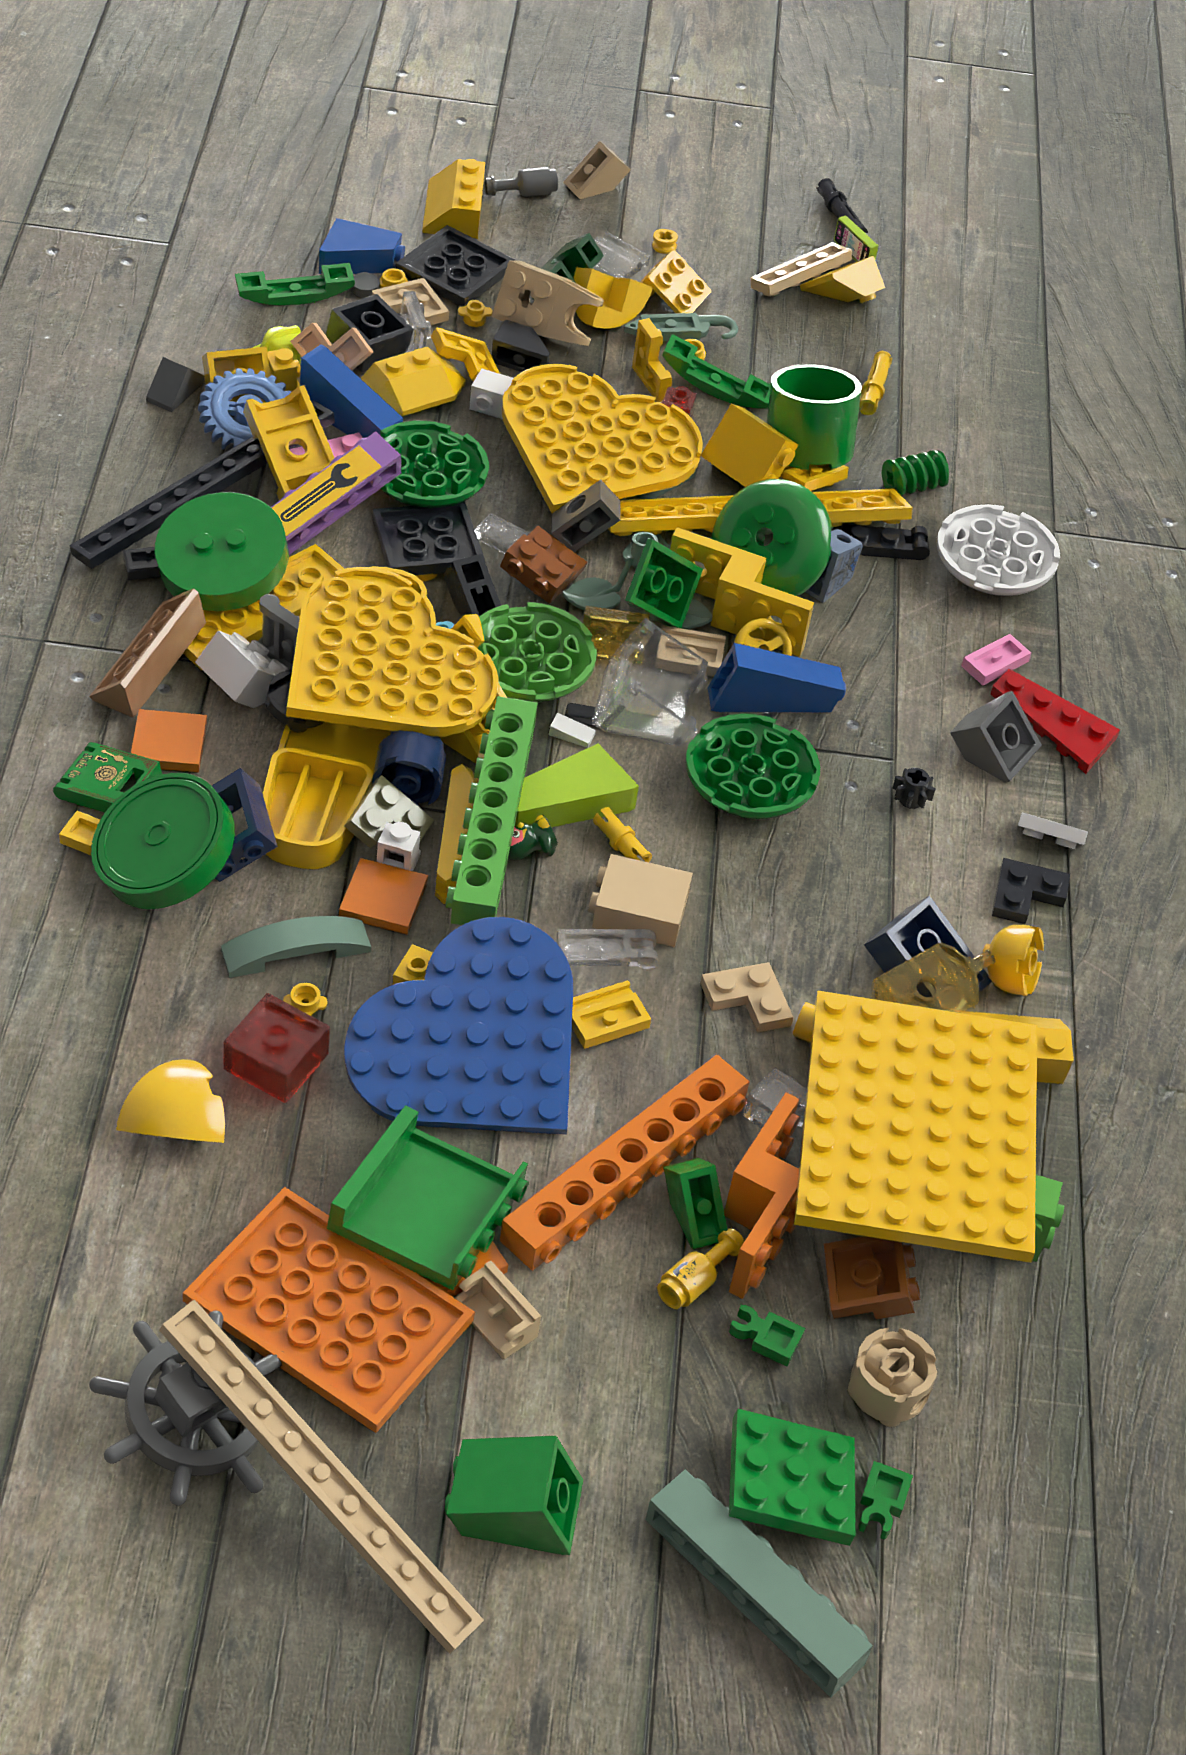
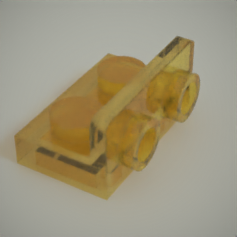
(610, 628)

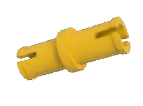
(621, 837)

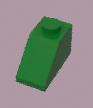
(696, 1200)

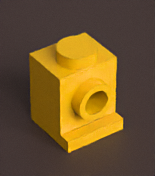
(284, 368)

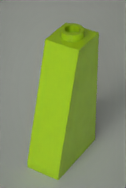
(577, 789)

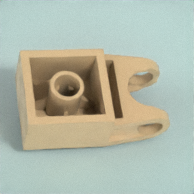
(553, 303)

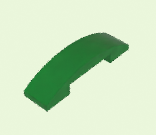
(297, 290)
(712, 380)

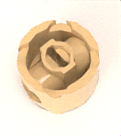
(893, 1375)

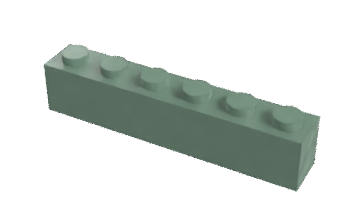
(759, 1582)

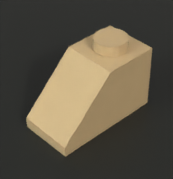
(597, 173)

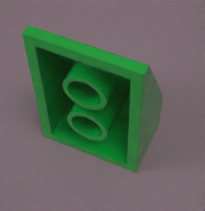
(663, 585)

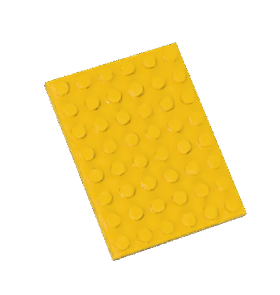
(920, 1127)

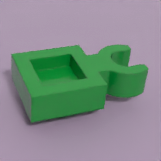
(772, 1337)
(885, 1496)

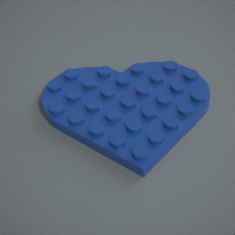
(476, 1038)

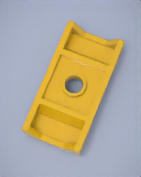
(288, 423)

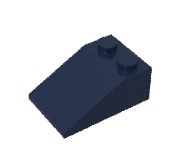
(913, 933)

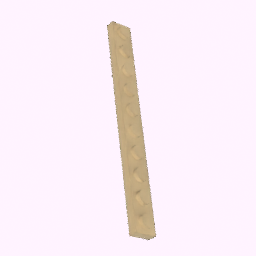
(322, 1476)

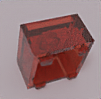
(276, 1047)

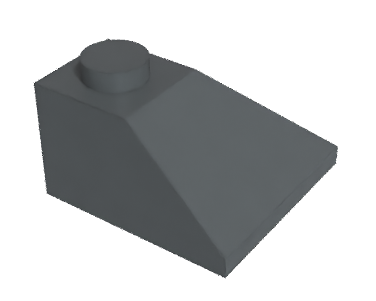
(997, 737)

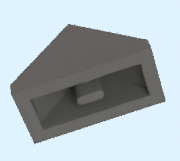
(173, 385)

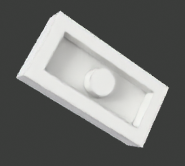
(1065, 834)

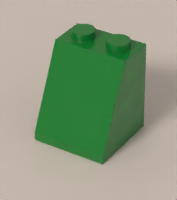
(516, 1492)

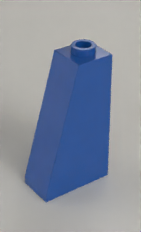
(345, 394)
(773, 682)

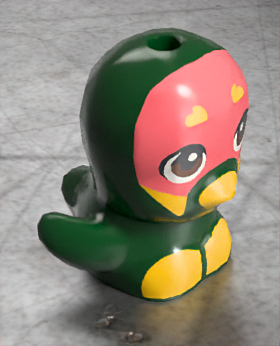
(532, 837)

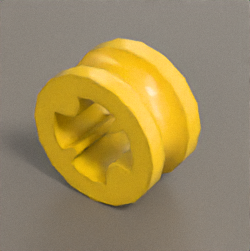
(664, 241)

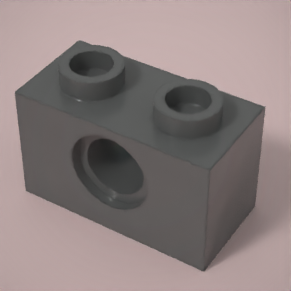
(586, 516)

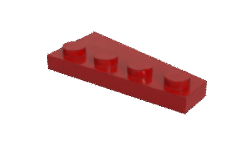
(1066, 724)

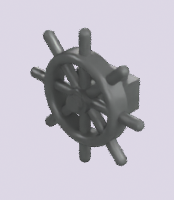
(187, 1407)

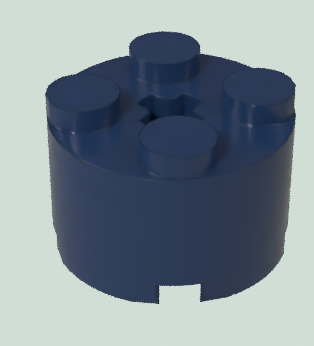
(412, 764)

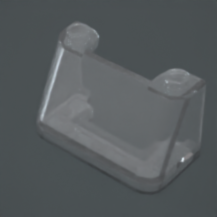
(650, 687)

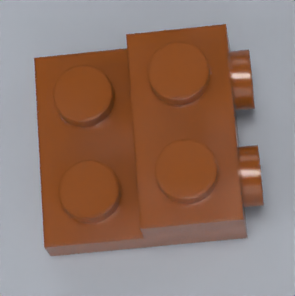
(542, 564)
(871, 1277)

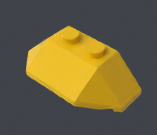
(415, 380)

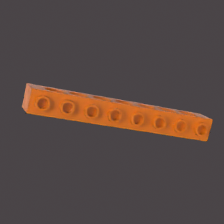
(674, 1120)

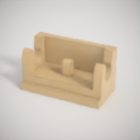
(500, 1310)

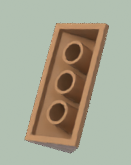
(151, 654)

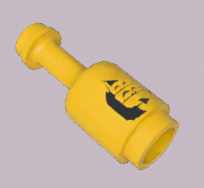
(697, 1271)

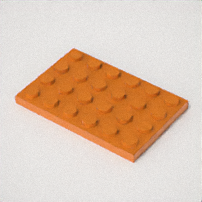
(338, 1312)

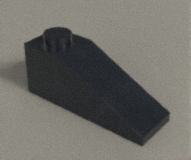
(471, 586)

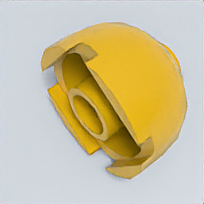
(1016, 958)

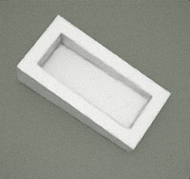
(571, 731)

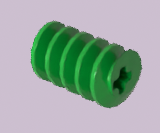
(916, 472)

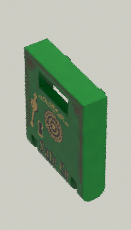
(100, 774)

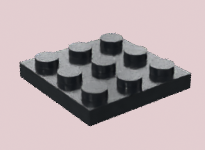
(455, 265)
(425, 538)

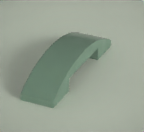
(292, 939)

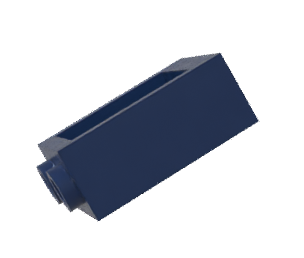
(241, 791)

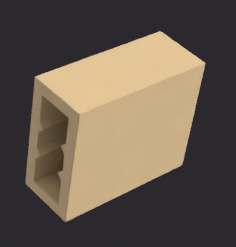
(640, 897)

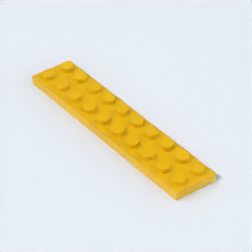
(702, 512)

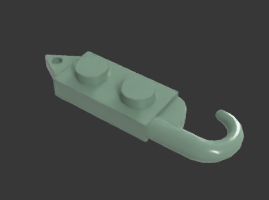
(685, 325)

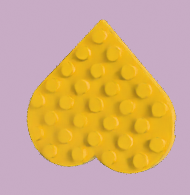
(582, 431)
(380, 661)

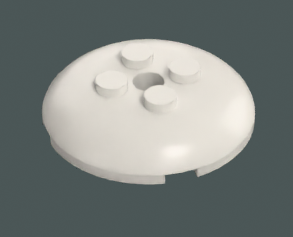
(997, 550)

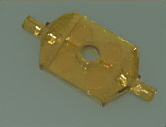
(943, 967)

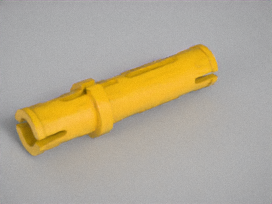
(873, 388)

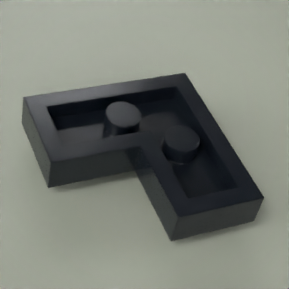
(1025, 882)

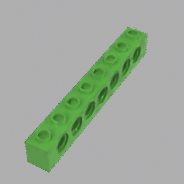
(494, 811)

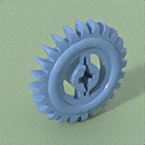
(217, 407)

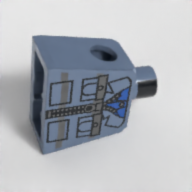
(840, 566)

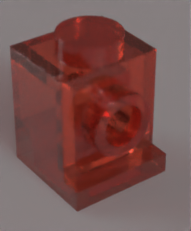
(682, 398)

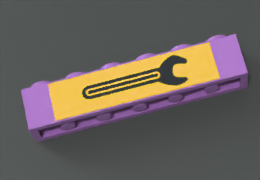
(337, 489)

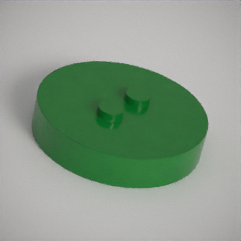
(224, 549)
(163, 840)

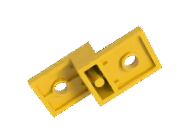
(735, 583)

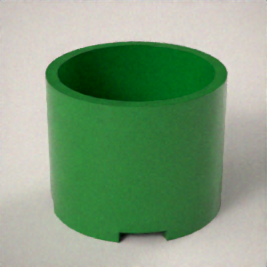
(817, 411)

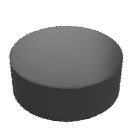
(364, 284)

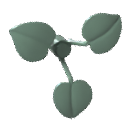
(601, 593)

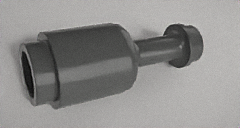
(528, 182)

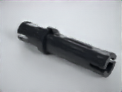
(837, 202)

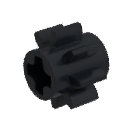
(913, 788)

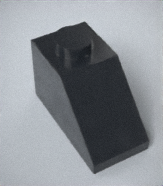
(518, 347)

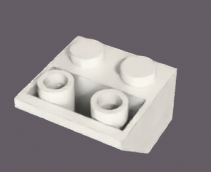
(239, 667)

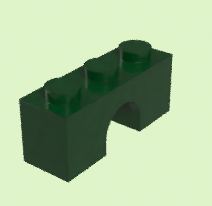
(577, 253)

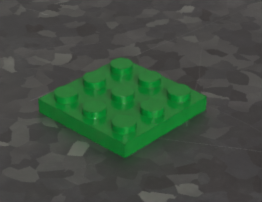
(792, 1477)

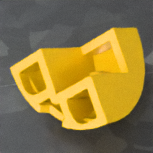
(621, 297)
(174, 1103)

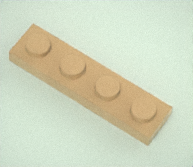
(801, 269)

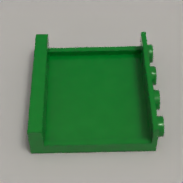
(425, 1202)

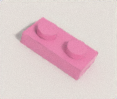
(996, 659)

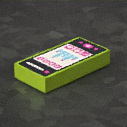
(852, 237)

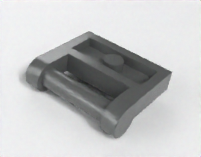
(278, 630)

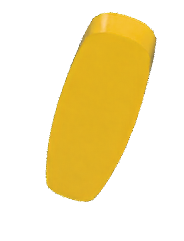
(318, 784)

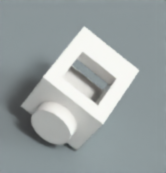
(399, 840)

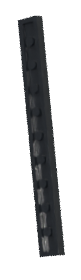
(152, 513)

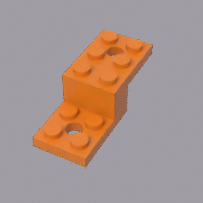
(764, 1196)

